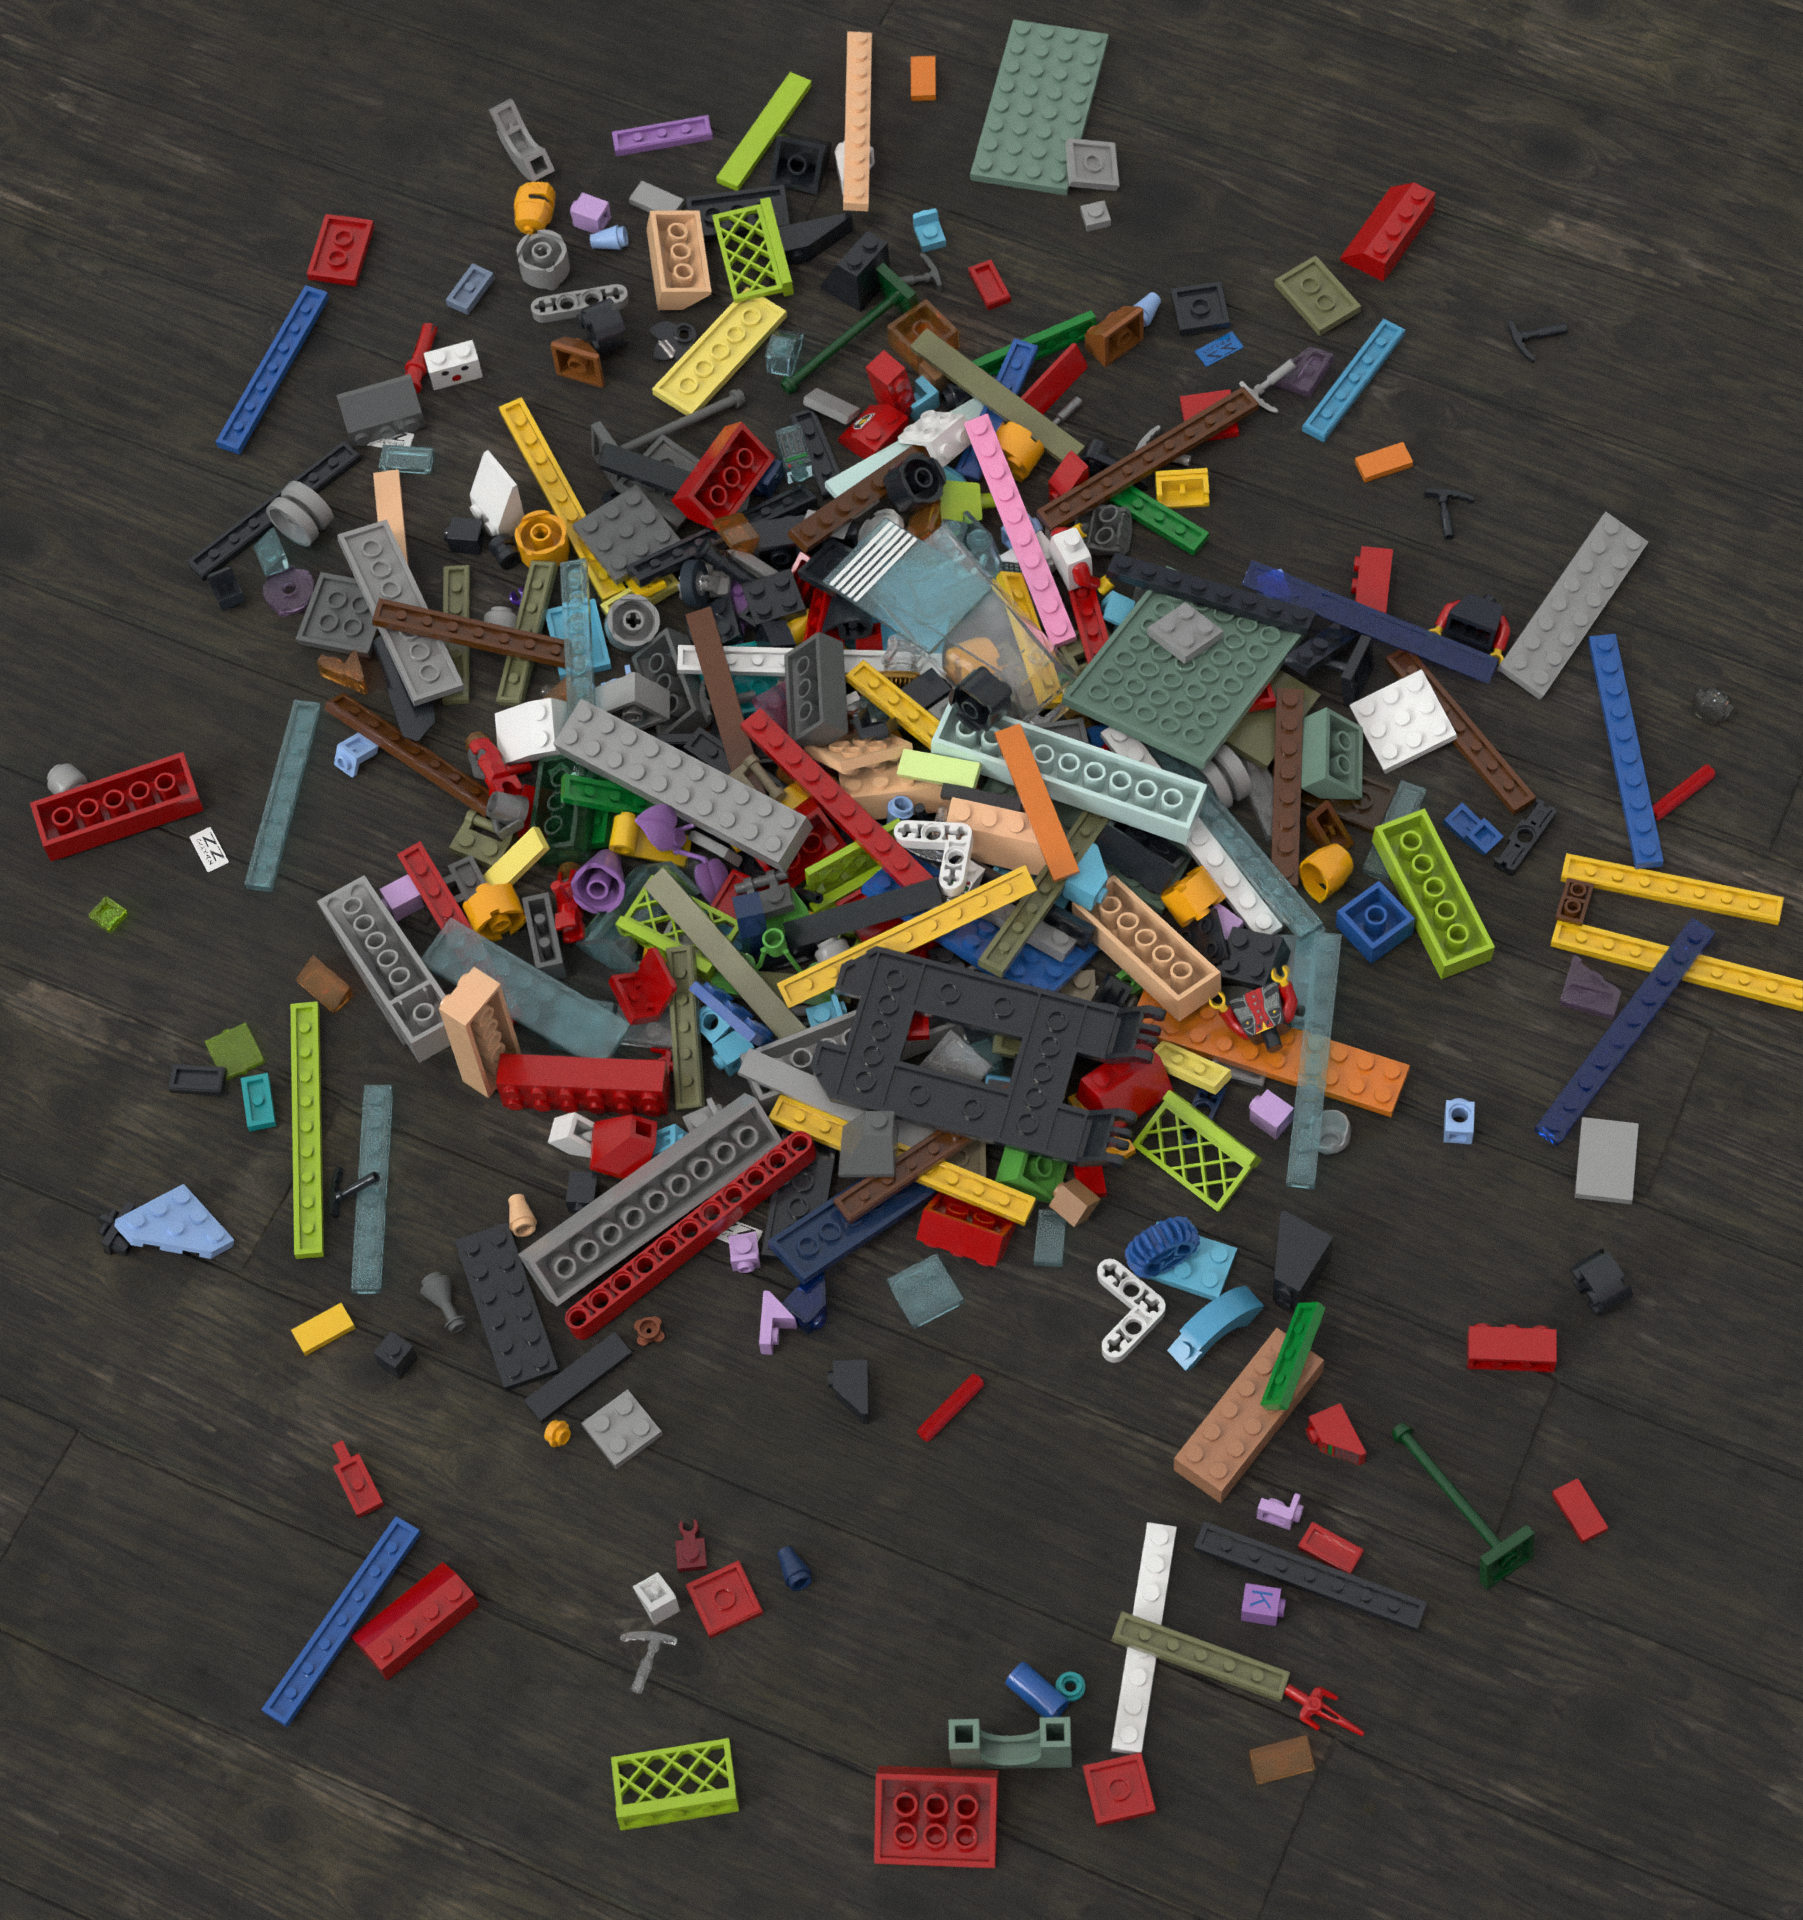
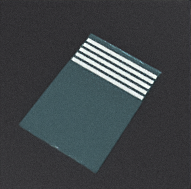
(907, 585)

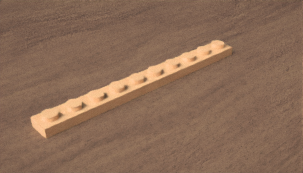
(857, 122)

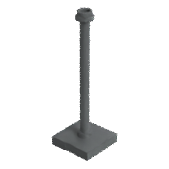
(600, 435)

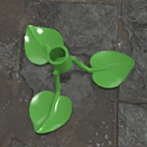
(776, 946)

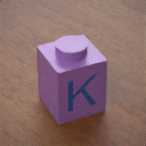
(1262, 1604)

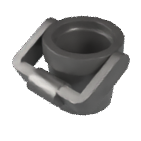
(507, 810)

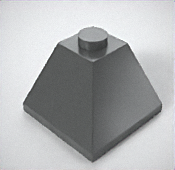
(869, 1145)

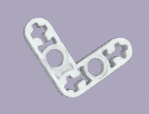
(951, 848)
(1138, 1313)

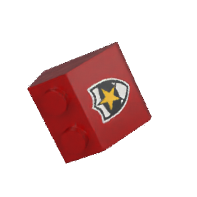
(874, 430)

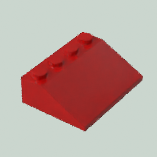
(936, 1816)

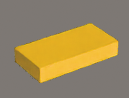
(323, 1329)

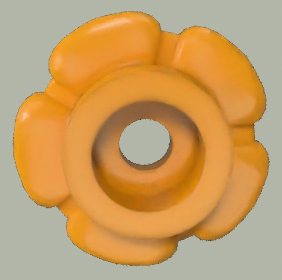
(557, 1433)

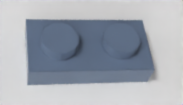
(470, 289)

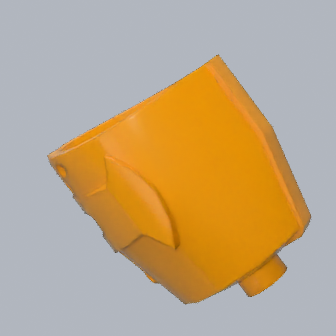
(533, 213)
(1327, 866)

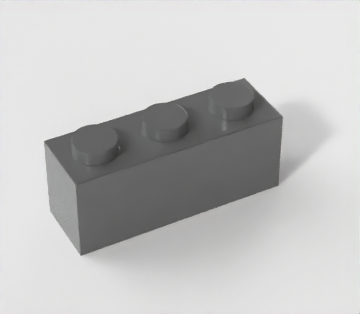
(543, 935)

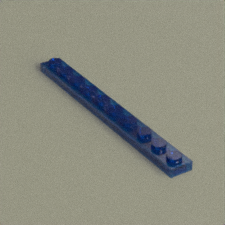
(1371, 622)
(1624, 1032)

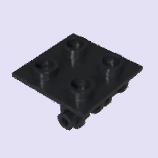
(1207, 937)

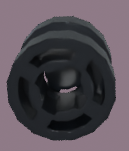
(505, 551)

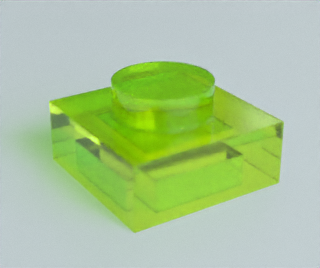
(108, 914)

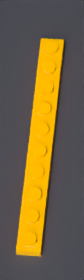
(555, 488)
(914, 932)
(1704, 972)
(944, 1178)

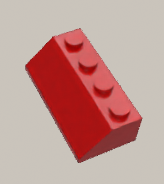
(1390, 230)
(723, 476)
(415, 1620)

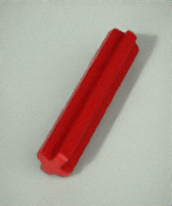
(1683, 791)
(950, 1407)

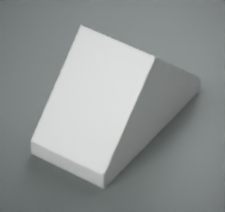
(657, 1598)

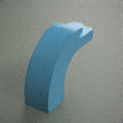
(1216, 1319)

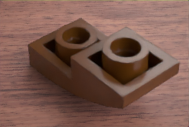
(1574, 901)

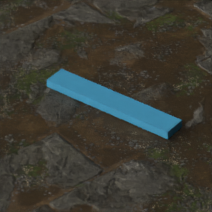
(1353, 380)

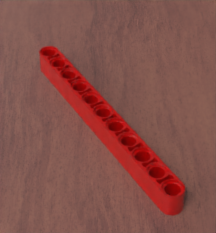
(685, 1247)

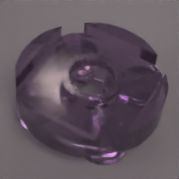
(293, 602)

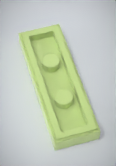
(938, 769)

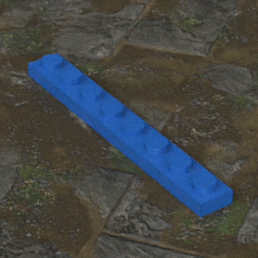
(272, 370)
(341, 1621)

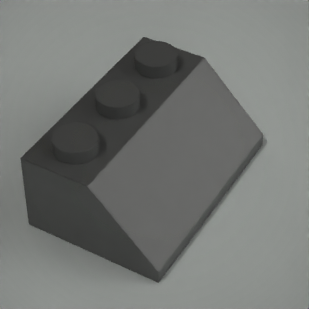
(381, 410)

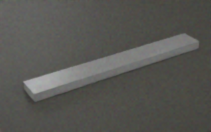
(807, 1090)

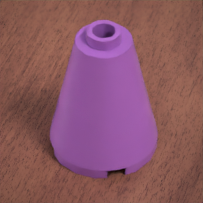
(599, 883)

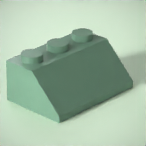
(1332, 756)

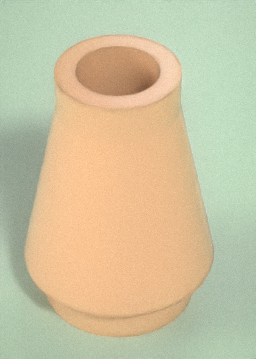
(521, 1218)

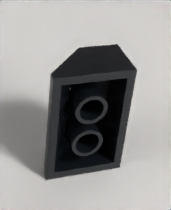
(1141, 855)

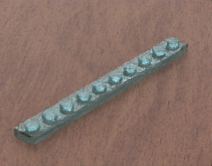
(1247, 854)
(1314, 1060)

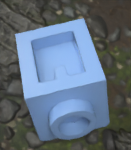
(353, 752)

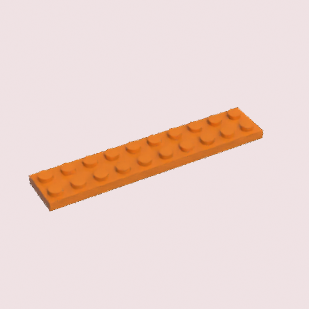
(1351, 1075)

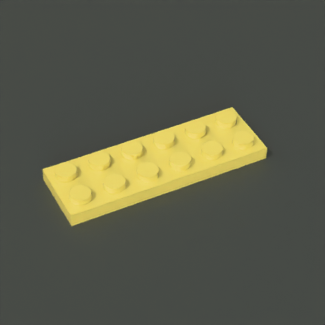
(719, 354)

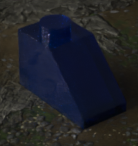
(809, 1304)

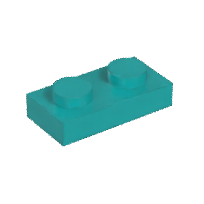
(258, 1102)

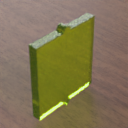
(235, 1050)

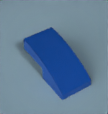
(1471, 830)

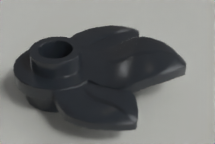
(670, 343)

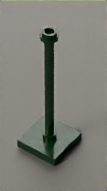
(896, 294)
(1505, 1555)

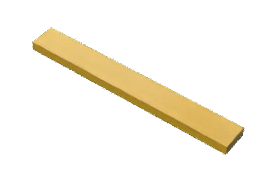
(1674, 889)

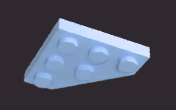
(176, 1225)

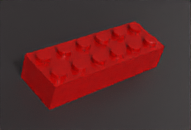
(116, 806)
(583, 1084)

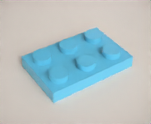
(600, 653)
(1202, 1272)

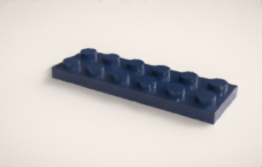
(827, 1237)

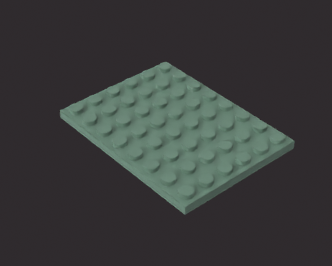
(1174, 704)

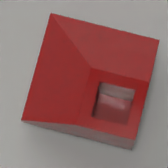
(622, 1145)

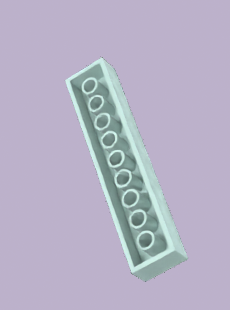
(1084, 776)

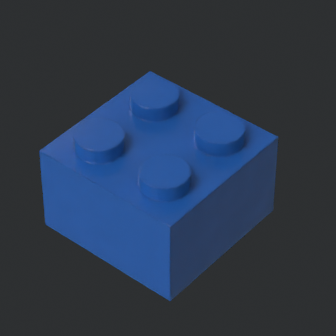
(1375, 922)

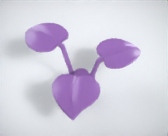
(659, 826)

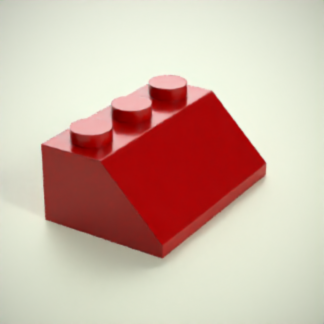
(819, 844)
(1125, 1086)
(965, 1230)

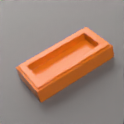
(923, 78)
(1383, 462)

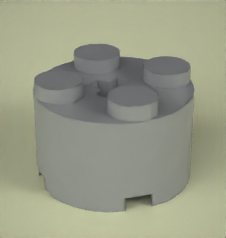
(543, 259)
(643, 615)

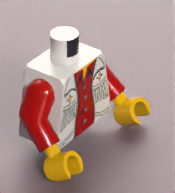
(1074, 560)

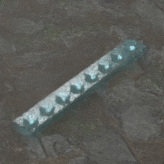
(577, 633)
(282, 796)
(372, 1200)

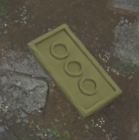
(1255, 732)

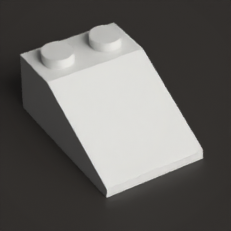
(495, 498)
(530, 729)

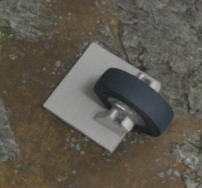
(701, 582)

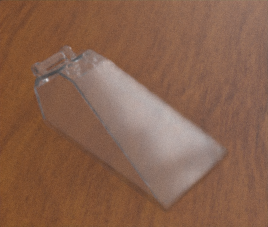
(1002, 641)

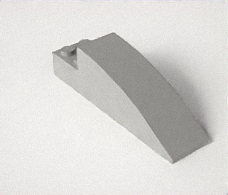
(388, 966)

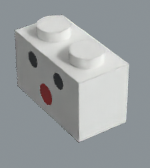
(453, 365)

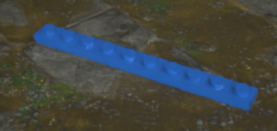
(1625, 752)

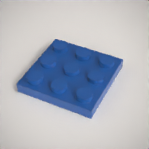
(736, 1016)

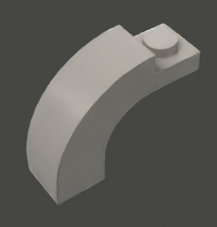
(520, 146)

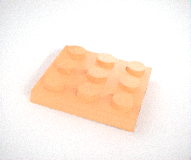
(852, 753)

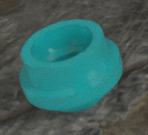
(1073, 1678)

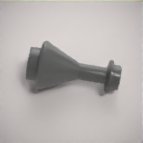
(438, 1290)

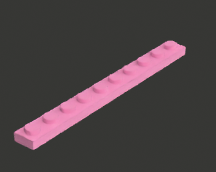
(1020, 531)

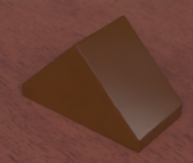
(1326, 828)

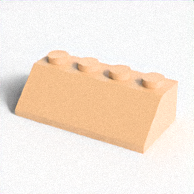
(678, 258)
(999, 835)

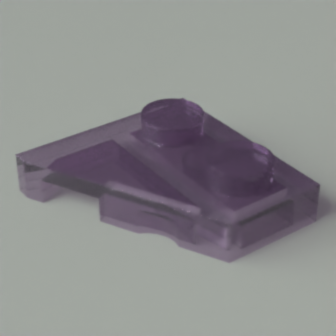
(1309, 371)
(1589, 991)

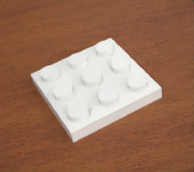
(1403, 721)

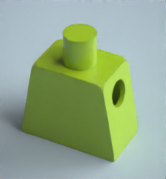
(964, 497)

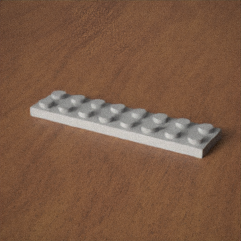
(384, 574)
(1572, 605)

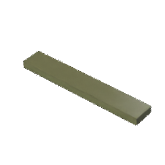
(457, 602)
(531, 619)
(685, 1030)
(1200, 1656)

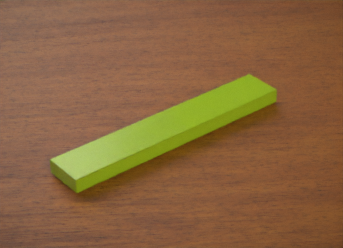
(764, 131)

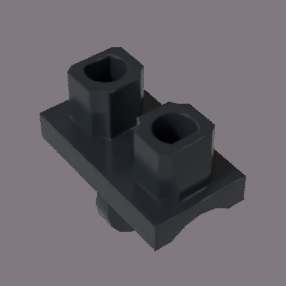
(113, 1239)

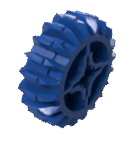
(1162, 1247)

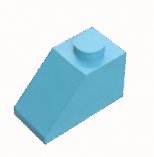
(1090, 884)

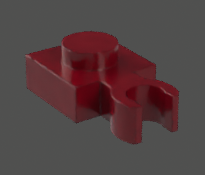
(690, 1551)

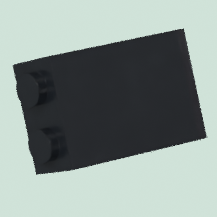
(855, 275)
(1300, 1260)

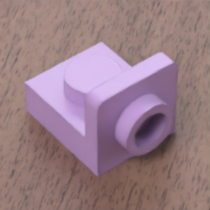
(744, 1252)
(1277, 1513)

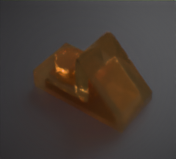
(347, 674)

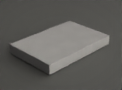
(1606, 1160)

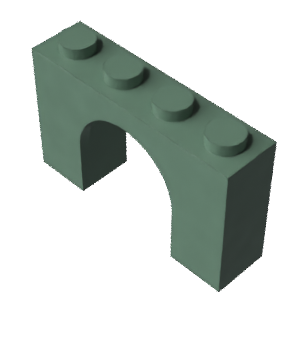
(980, 1750)

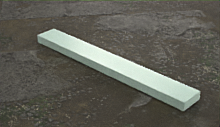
(856, 473)

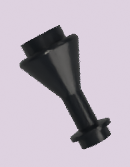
(954, 396)

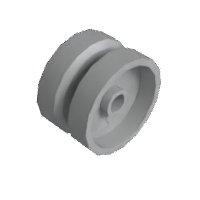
(300, 513)
(1226, 776)

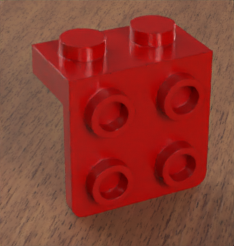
(646, 992)

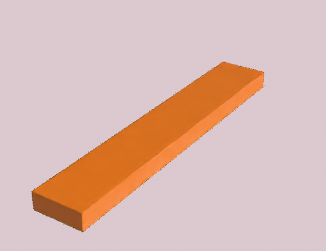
(1037, 803)

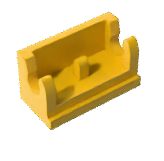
(1182, 488)

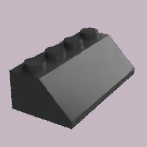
(659, 664)
(816, 691)

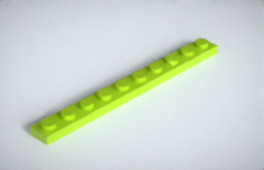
(307, 1130)

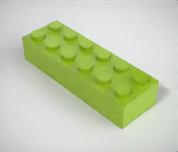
(1433, 893)

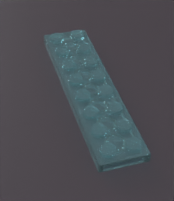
(530, 994)

